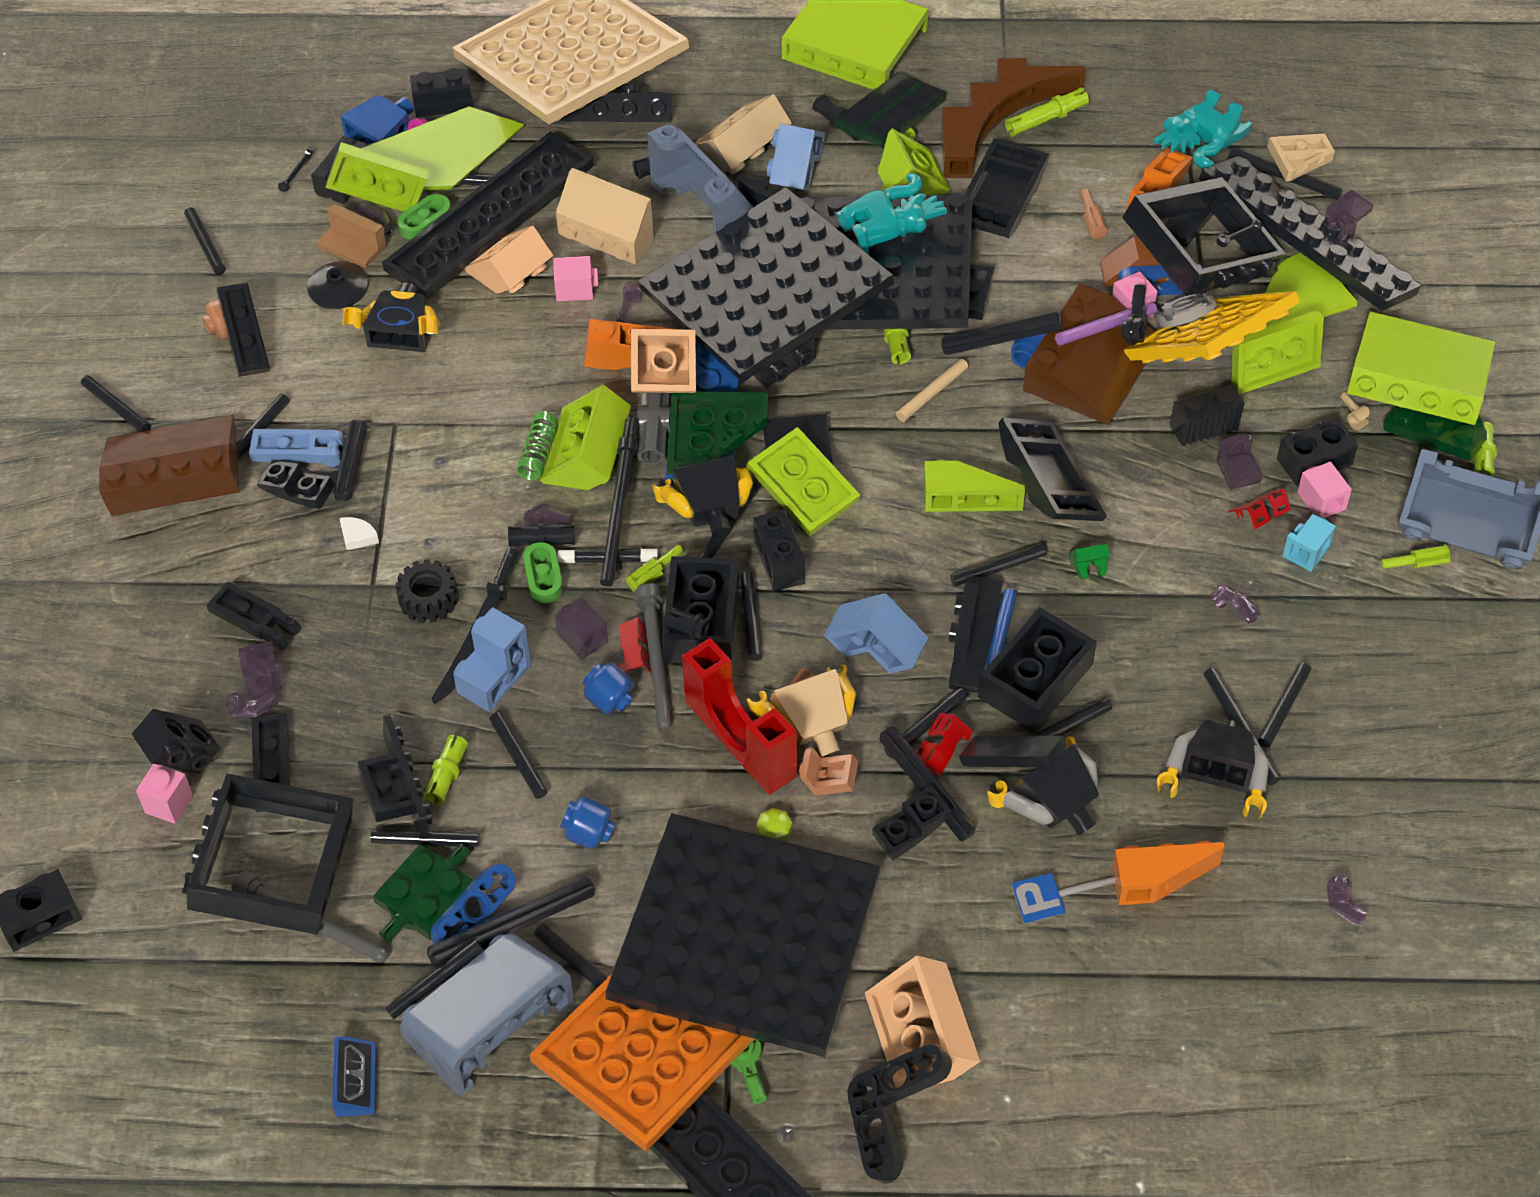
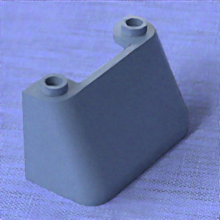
(684, 167)
(1472, 511)
(484, 1007)

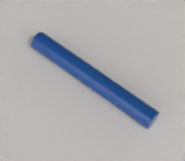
(1002, 624)

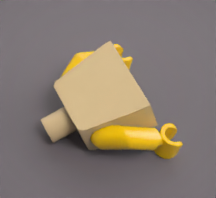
(813, 708)

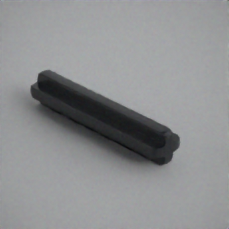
(350, 460)

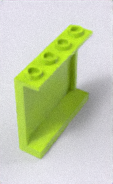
(853, 37)
(1422, 368)

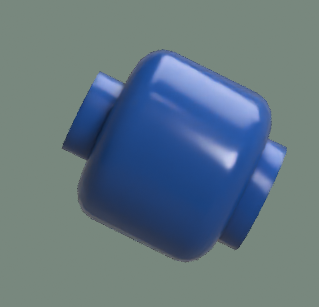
(608, 688)
(587, 823)

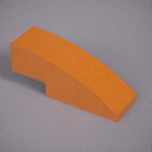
(1162, 173)

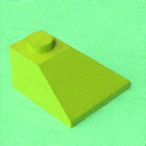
(907, 156)

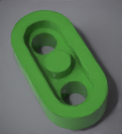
(422, 215)
(543, 575)

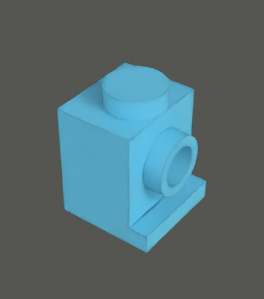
(1309, 542)

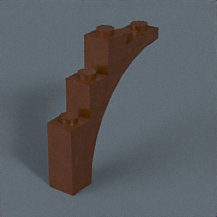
(991, 102)

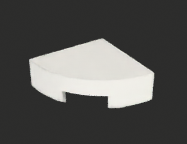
(358, 533)

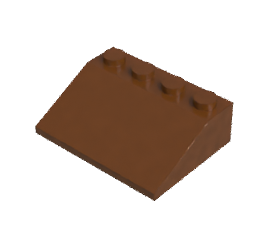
(1090, 372)
(169, 465)

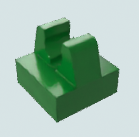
(1082, 557)

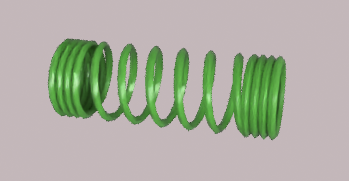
(531, 461)

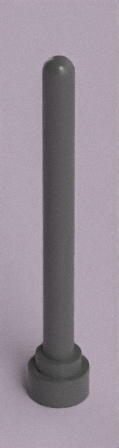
(649, 600)
(250, 884)

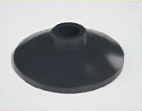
(337, 285)

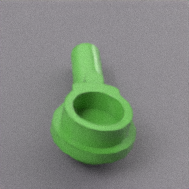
(747, 1063)

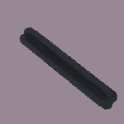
(1001, 333)
(924, 778)

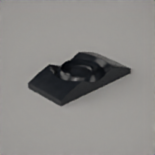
(1004, 186)
(1049, 470)

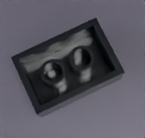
(706, 588)
(1036, 669)

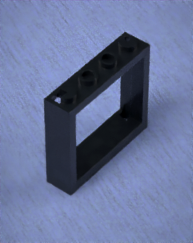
(1214, 194)
(279, 800)

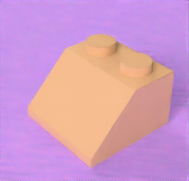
(511, 261)
(663, 361)

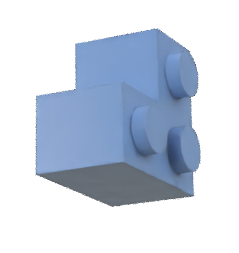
(794, 156)
(878, 628)
(496, 663)

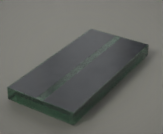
(893, 104)

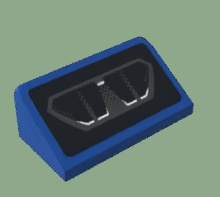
(354, 1077)

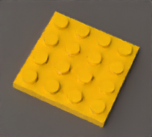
(1216, 330)

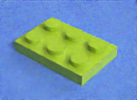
(803, 481)

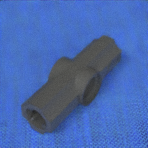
(653, 427)

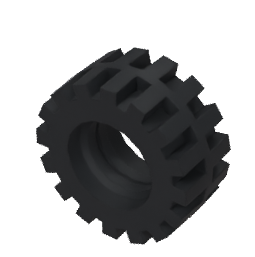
(427, 575)

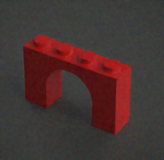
(761, 746)

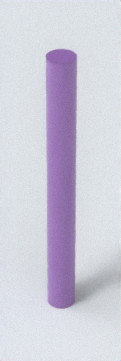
(1099, 325)

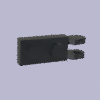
(252, 614)

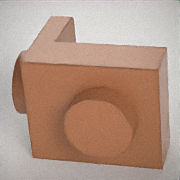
(828, 774)

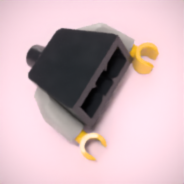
(1221, 757)
(1054, 792)

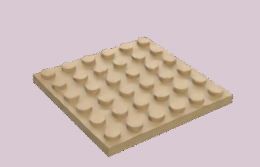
(569, 52)

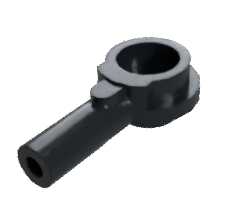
(1135, 327)

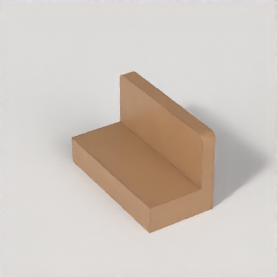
(352, 237)

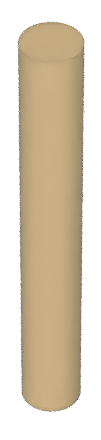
(931, 390)

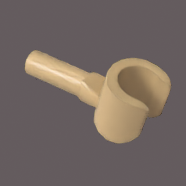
(1358, 415)

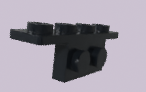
(626, 104)
(973, 631)
(390, 782)

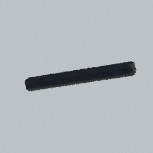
(513, 919)

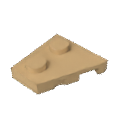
(1300, 153)

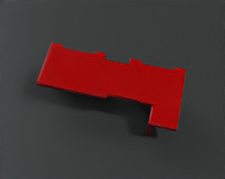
(1261, 511)
(629, 642)
(944, 751)

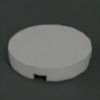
(1185, 309)

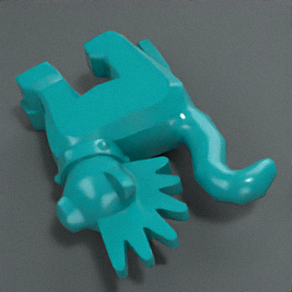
(1204, 124)
(884, 222)

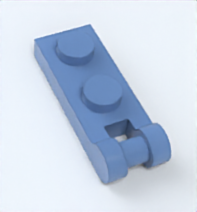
(296, 446)

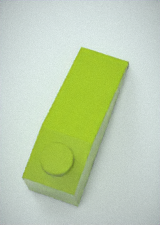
(963, 488)

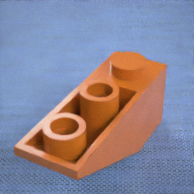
(610, 344)
(1154, 872)

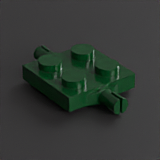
(422, 890)

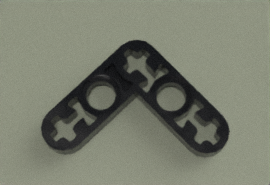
(882, 1096)

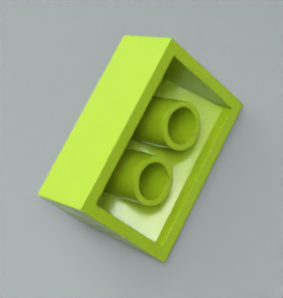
(586, 441)

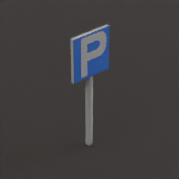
(1040, 898)

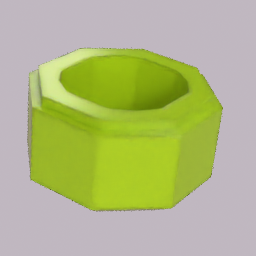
(775, 824)

